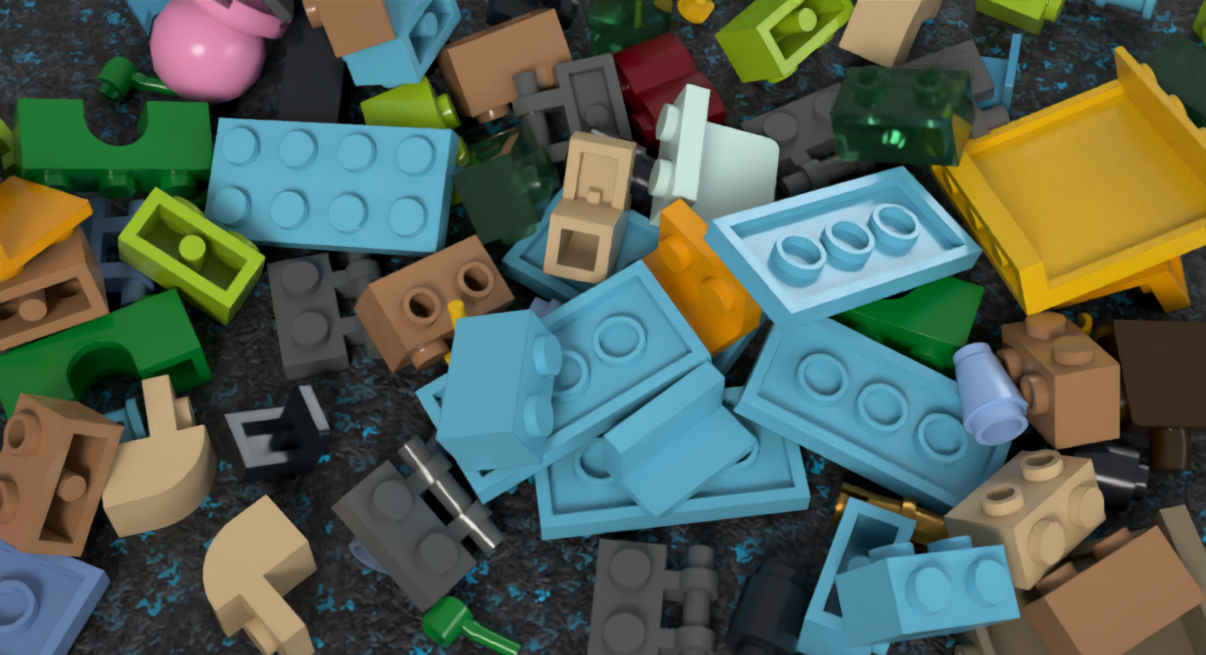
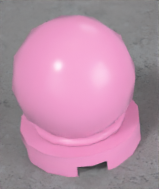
(212, 47)

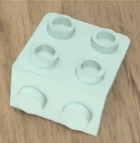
(708, 163)

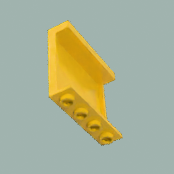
(1084, 189)

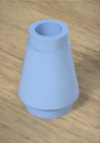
(988, 397)

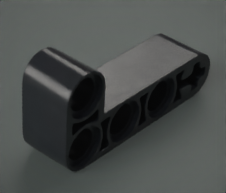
(314, 81)

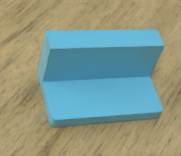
(676, 443)

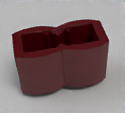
(655, 75)

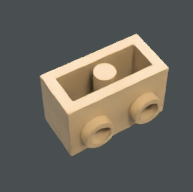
(1035, 508)

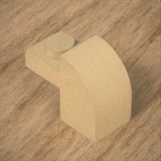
(886, 29)
(593, 209)
(161, 475)
(249, 572)

